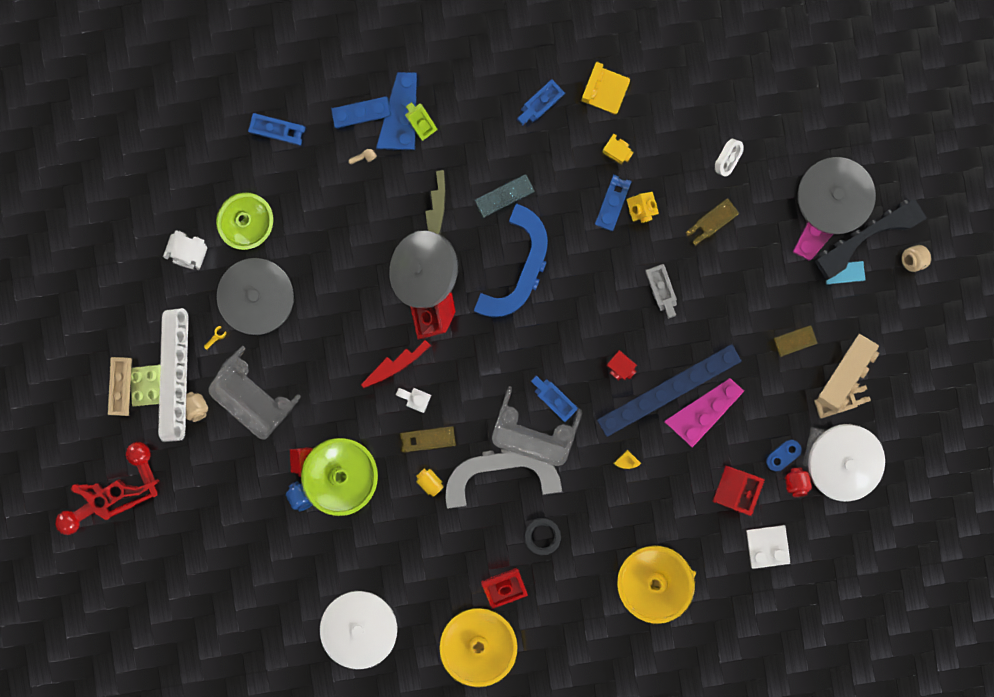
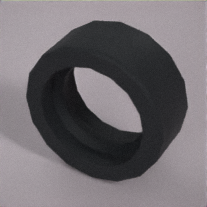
(556, 541)

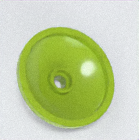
(252, 229)

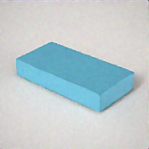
(852, 273)

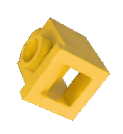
(618, 150)

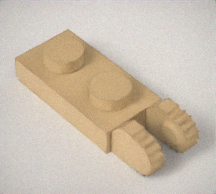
(824, 411)

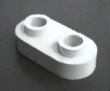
(729, 157)

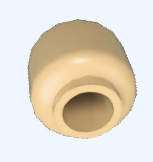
(916, 258)
(195, 407)

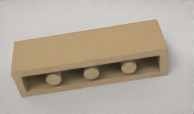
(848, 373)

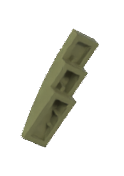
(435, 216)

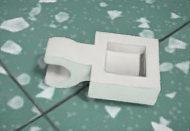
(416, 399)

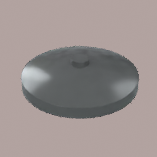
(836, 195)
(423, 269)
(255, 296)

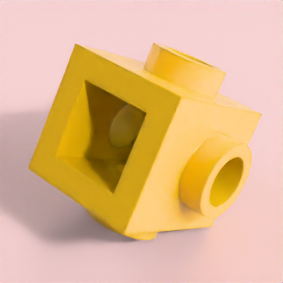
(642, 207)

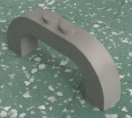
(489, 461)

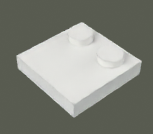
(768, 546)

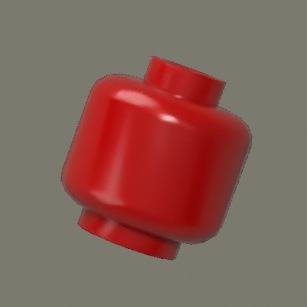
(798, 482)

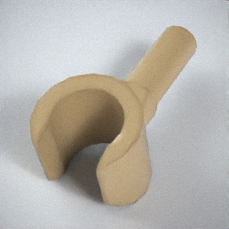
(368, 154)

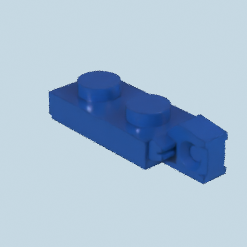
(540, 102)
(554, 398)

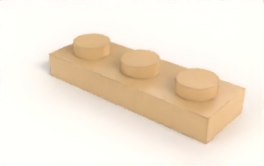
(119, 386)

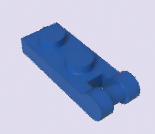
(276, 129)
(612, 204)

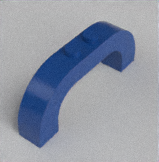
(499, 307)

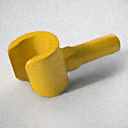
(214, 338)

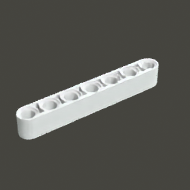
(173, 375)

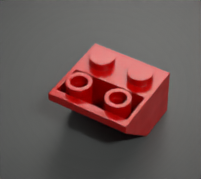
(738, 490)

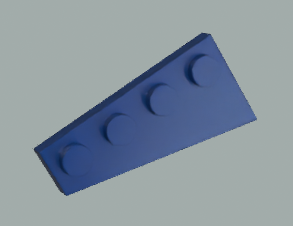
(396, 129)

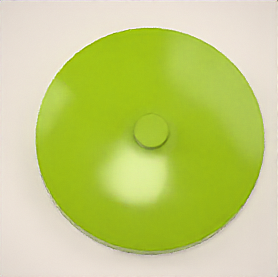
(339, 476)

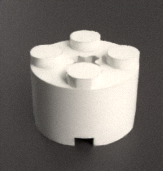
(185, 251)

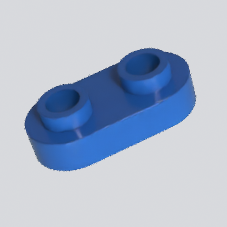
(784, 455)

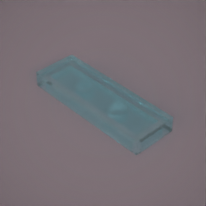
(504, 195)

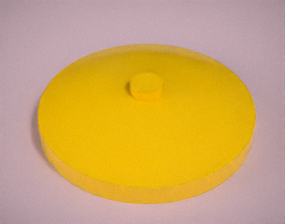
(656, 584)
(478, 647)

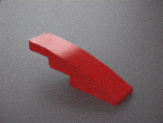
(389, 368)

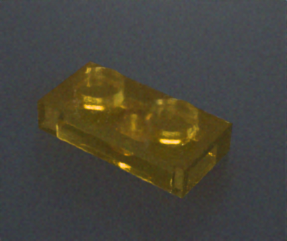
(795, 340)

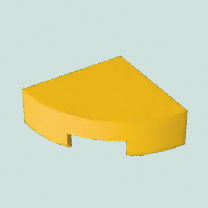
(627, 461)

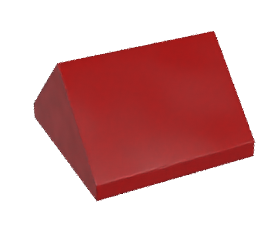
(504, 588)

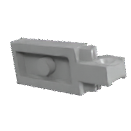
(662, 289)

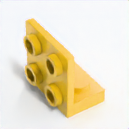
(605, 89)

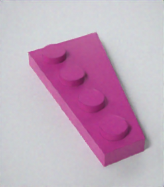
(810, 242)
(702, 414)

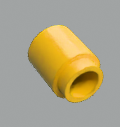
(429, 482)

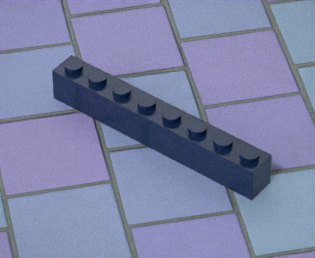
(669, 390)

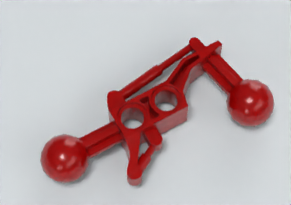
(138, 455)

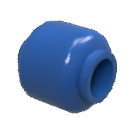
(297, 497)

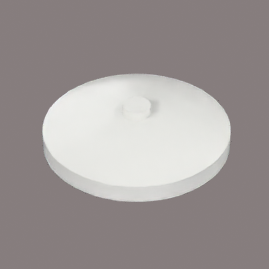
(846, 462)
(358, 630)

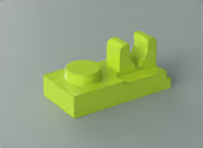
(420, 121)

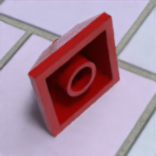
(434, 319)

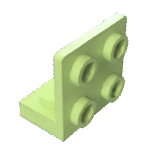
(145, 385)

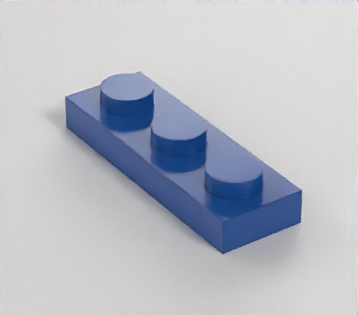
(361, 112)

